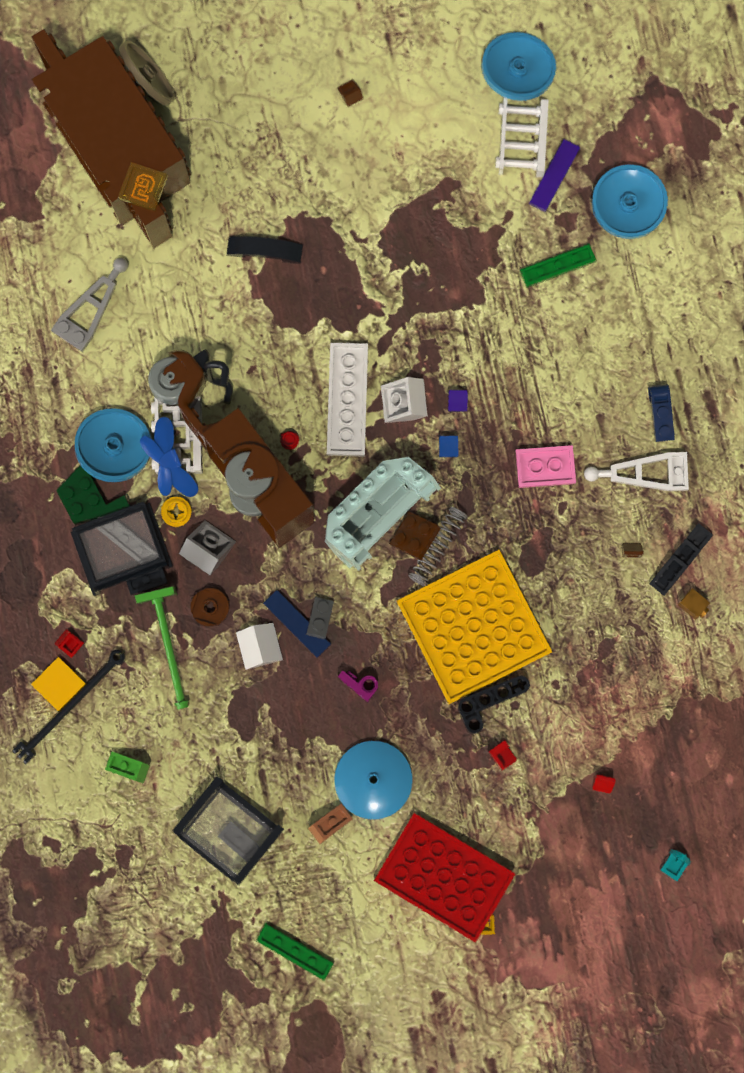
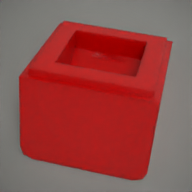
(68, 643)
(603, 783)

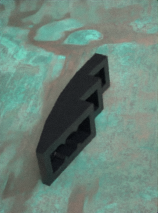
(681, 559)

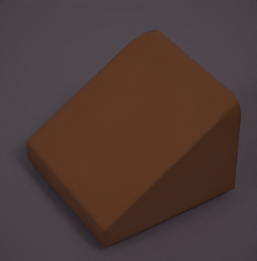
(350, 93)
(632, 550)

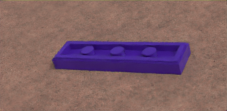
(554, 175)

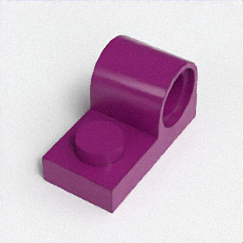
(350, 680)

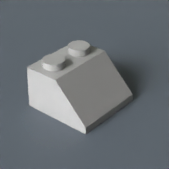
(207, 547)

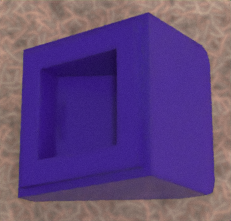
(457, 400)

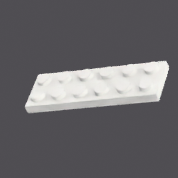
(347, 399)

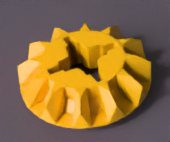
(169, 505)

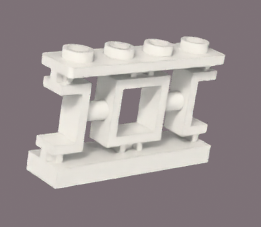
(197, 467)

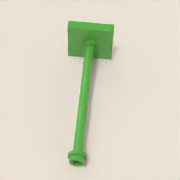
(157, 599)

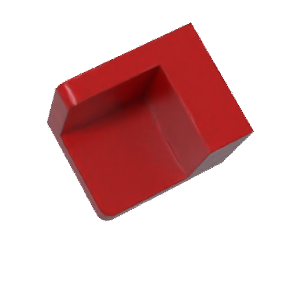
(502, 755)

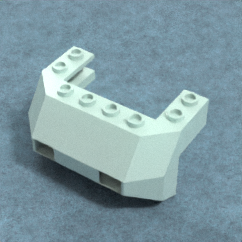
(375, 508)

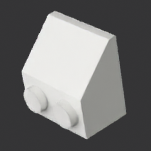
(404, 400)

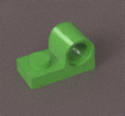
(127, 767)

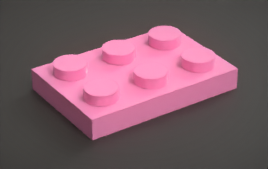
(545, 466)

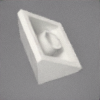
(259, 645)

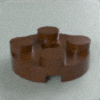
(204, 598)

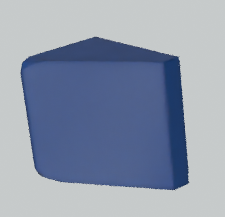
(448, 446)

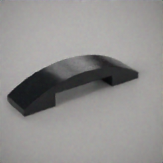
(265, 248)

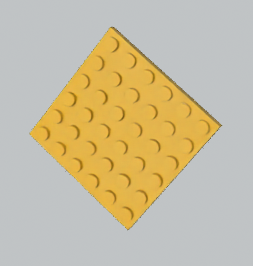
(474, 626)

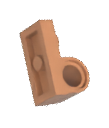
(330, 823)

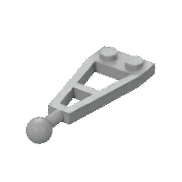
(74, 334)

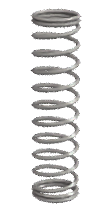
(418, 578)

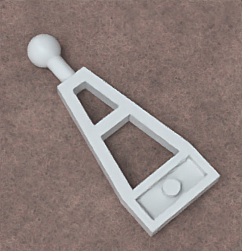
(677, 472)

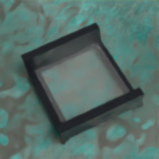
(120, 547)
(227, 831)

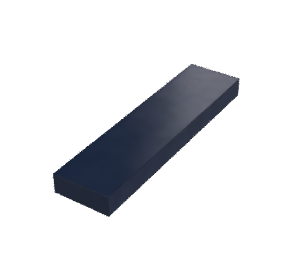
(295, 623)

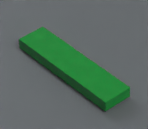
(557, 265)
(295, 952)

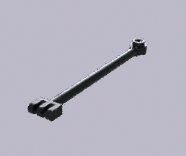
(27, 749)

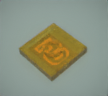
(143, 186)

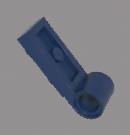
(661, 412)

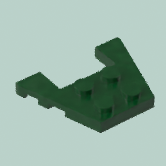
(84, 499)

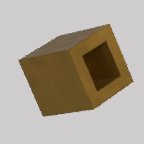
(694, 604)

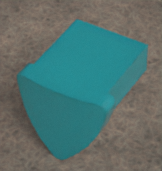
(675, 864)

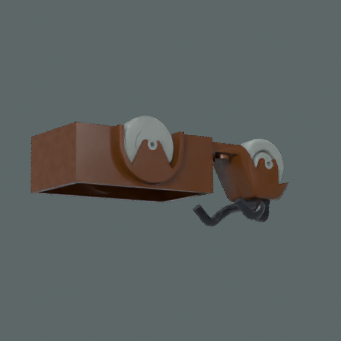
(251, 469)

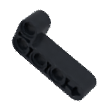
(495, 699)

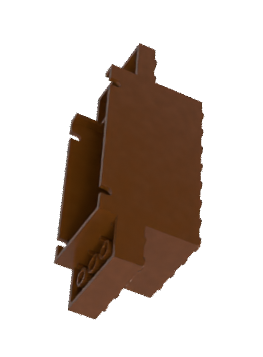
(110, 126)

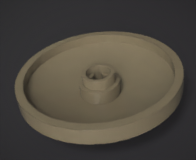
(146, 73)

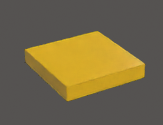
(58, 684)

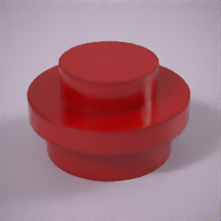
(289, 440)

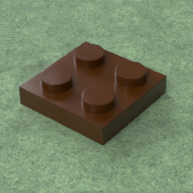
(415, 536)

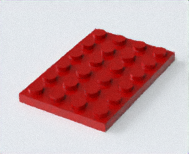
(444, 877)

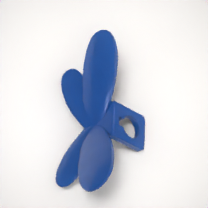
(170, 468)

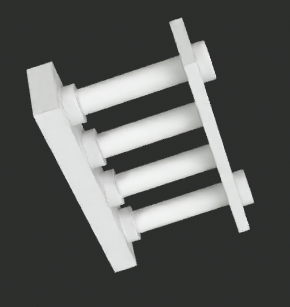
(538, 146)

